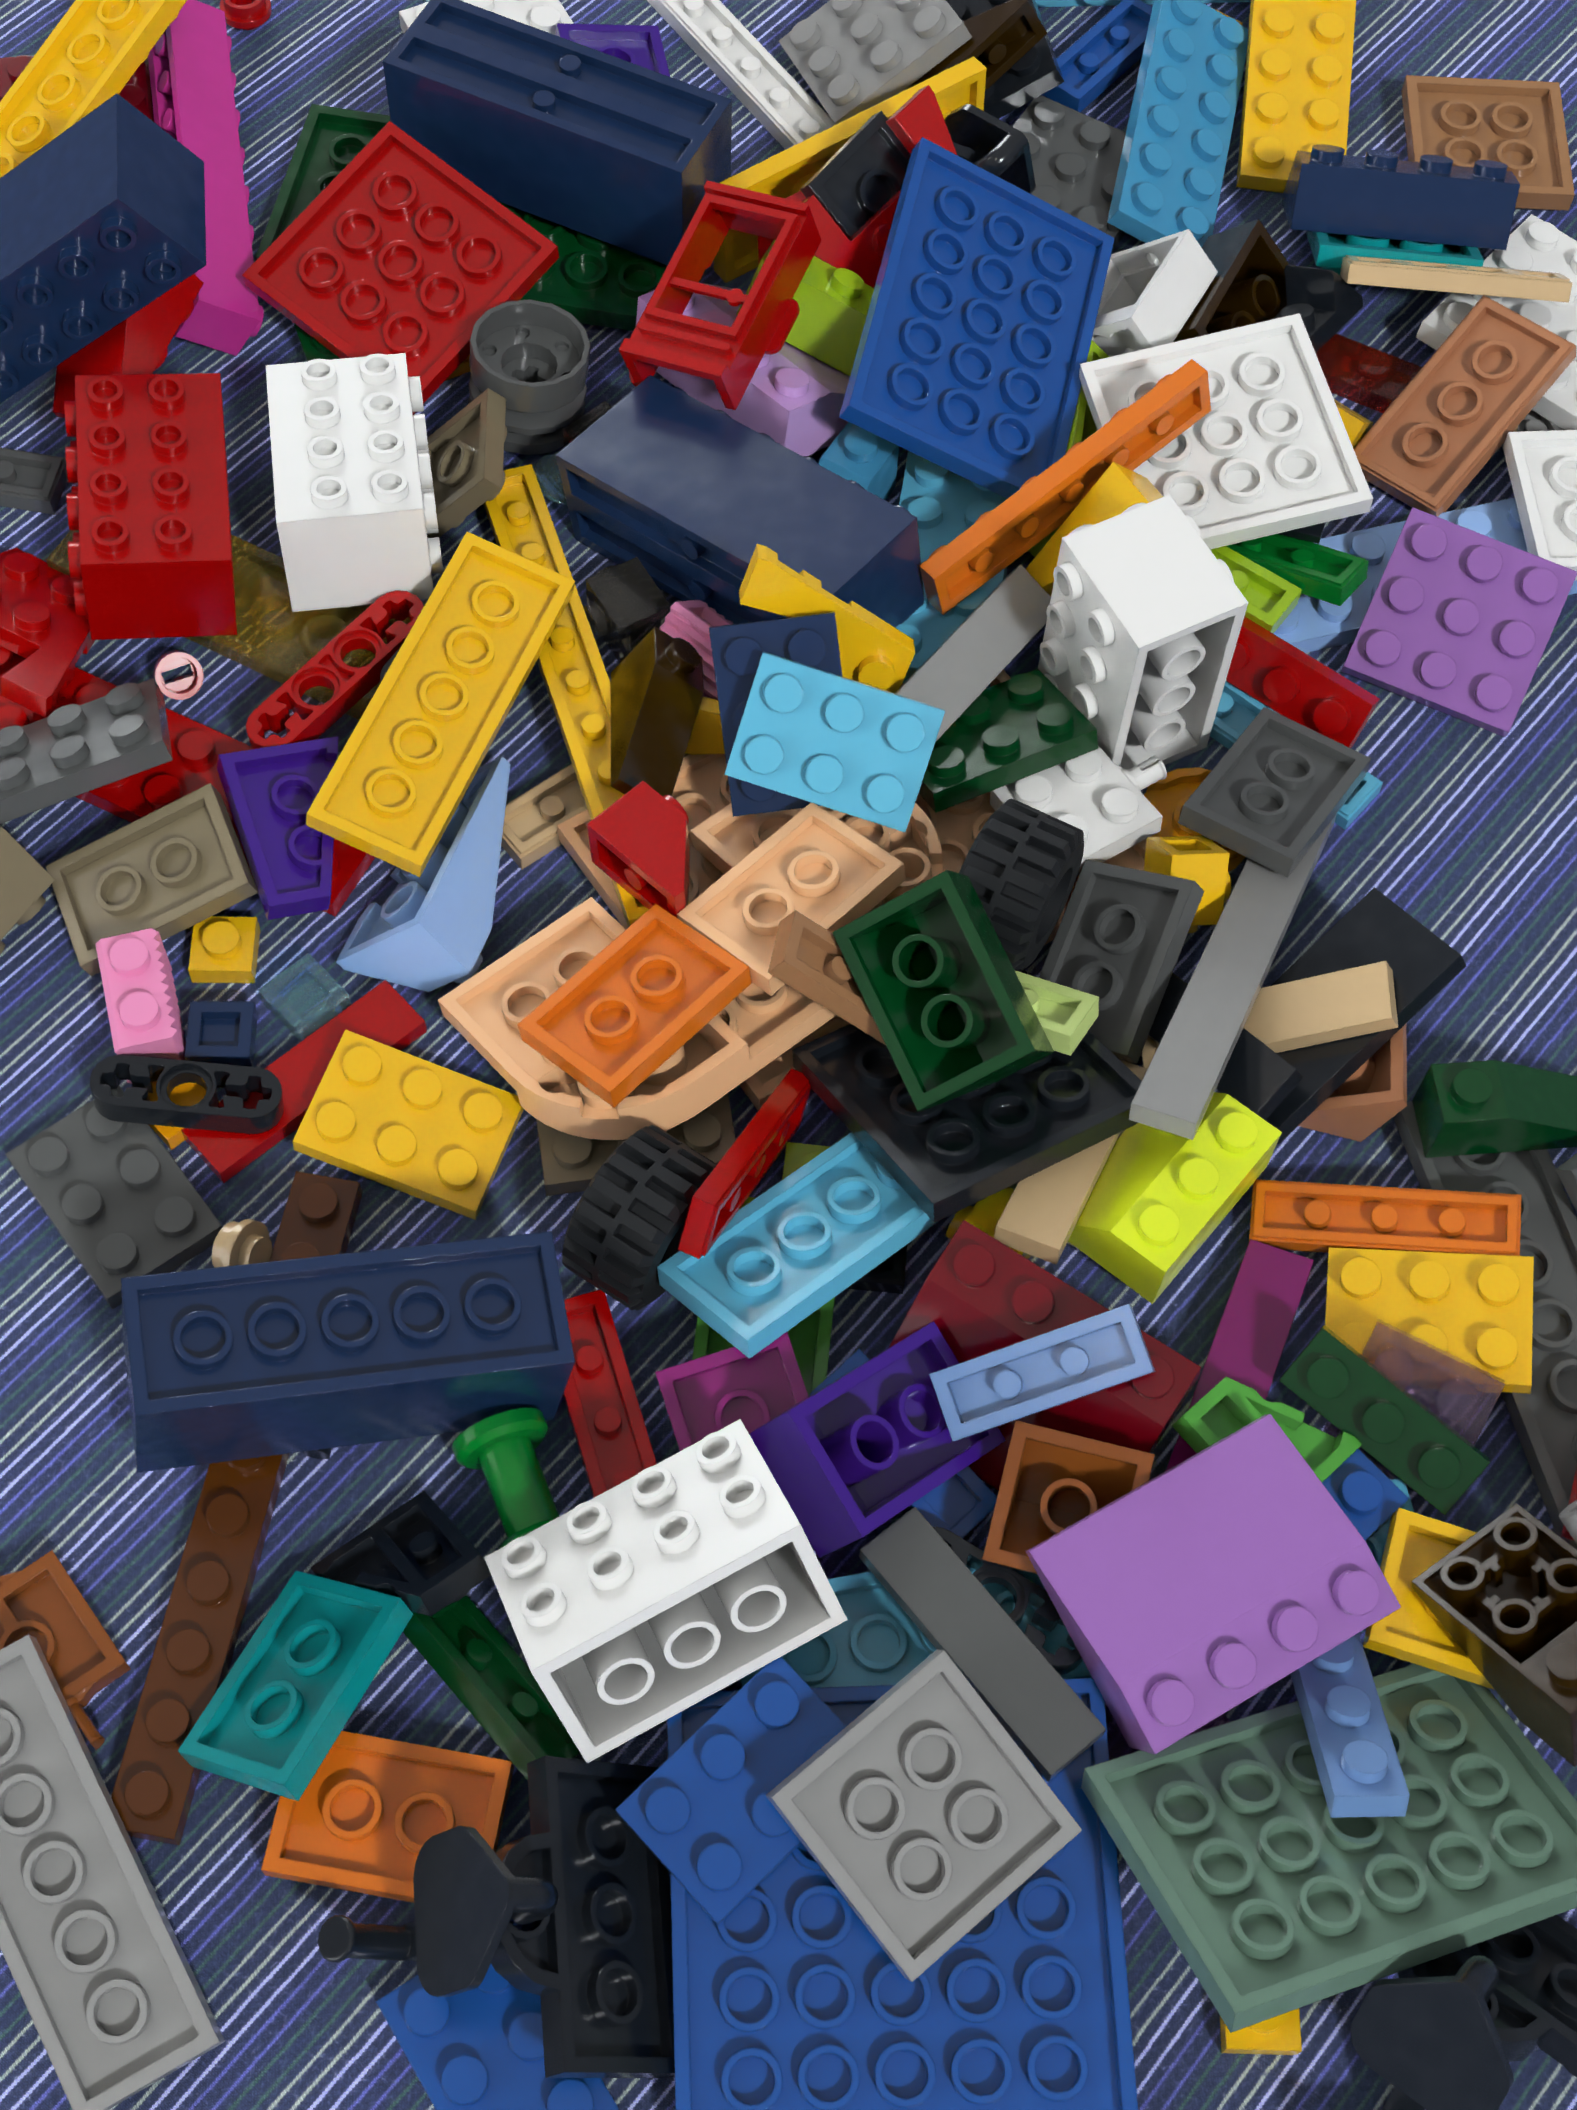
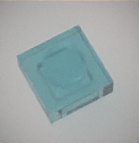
(304, 997)

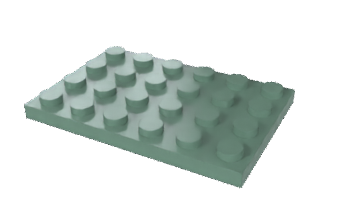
(1304, 1905)

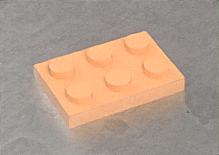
(805, 867)

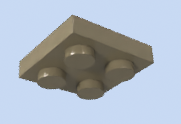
(468, 459)

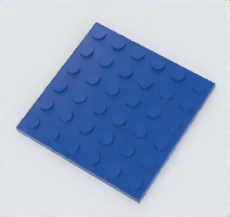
(811, 2013)

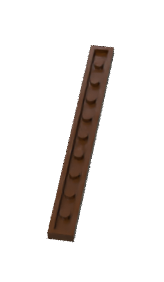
(216, 1570)

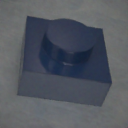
(221, 1032)

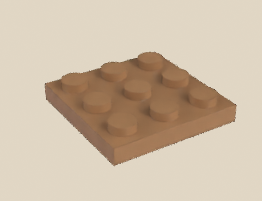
(1496, 122)

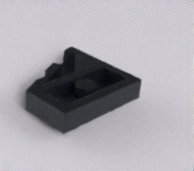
(410, 1556)

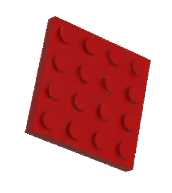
(400, 259)

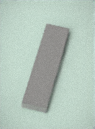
(980, 647)

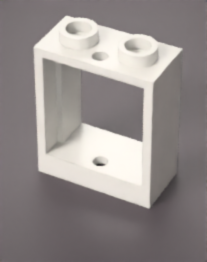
(1151, 293)

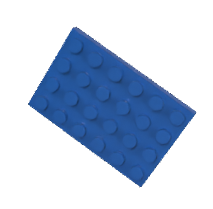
(977, 324)

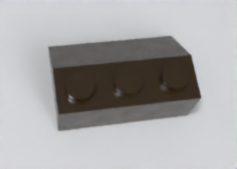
(1247, 282)

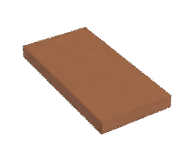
(1462, 406)

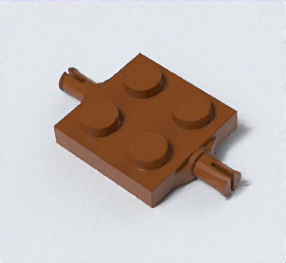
(74, 1642)

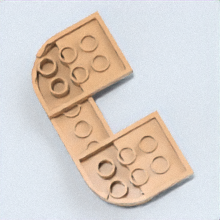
(710, 1064)

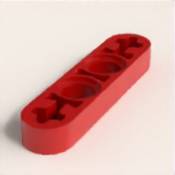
(330, 671)

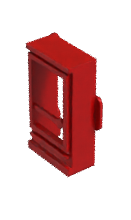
(767, 312)

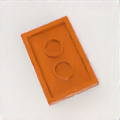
(634, 1004)
(377, 1808)

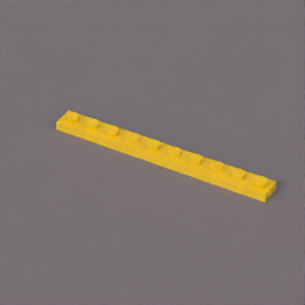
(570, 657)

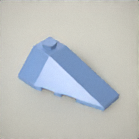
(439, 921)

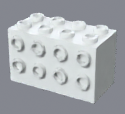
(352, 481)
(1142, 631)
(663, 1591)

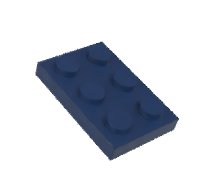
(736, 659)

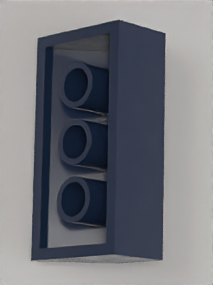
(1401, 198)

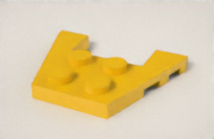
(867, 644)

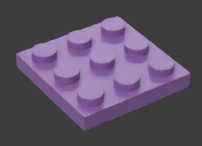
(1459, 622)

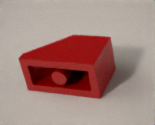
(645, 847)

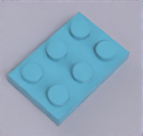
(834, 741)

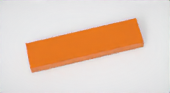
(1383, 1218)

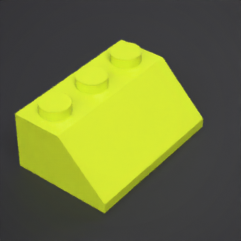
(1170, 1193)

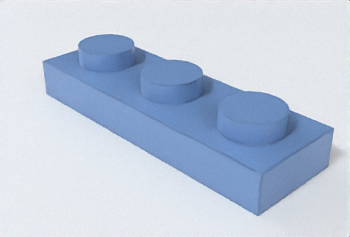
(1042, 1372)
(1350, 1735)

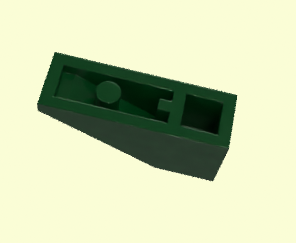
(1494, 1109)

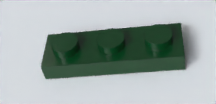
(1385, 1420)
(491, 1682)

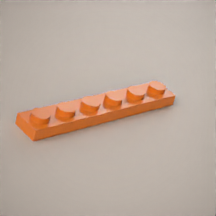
(1050, 497)

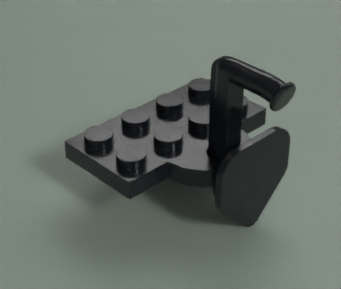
(874, 164)
(588, 1913)
(1461, 2018)

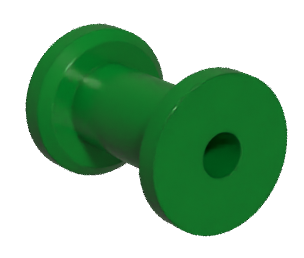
(506, 1455)

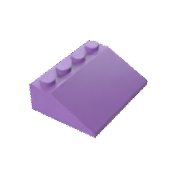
(1210, 1584)

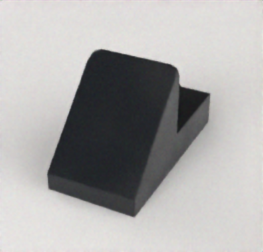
(1321, 300)

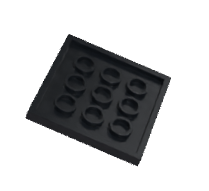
(981, 1138)

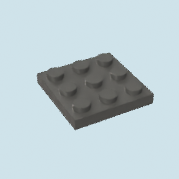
(1073, 161)

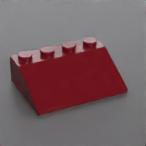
(995, 1298)

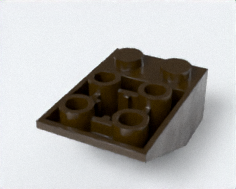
(1514, 1614)

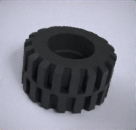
(1024, 875)
(634, 1215)

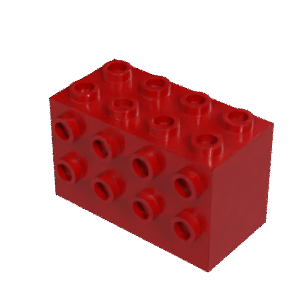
(150, 506)

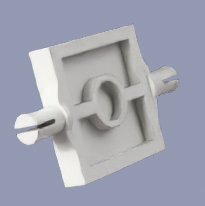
(1095, 798)

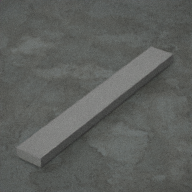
(1221, 996)

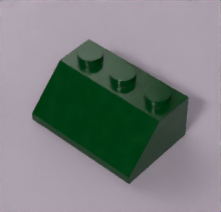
(942, 990)

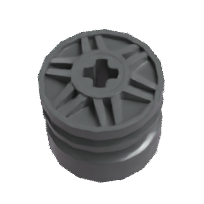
(536, 362)

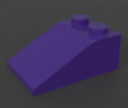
(868, 1443)

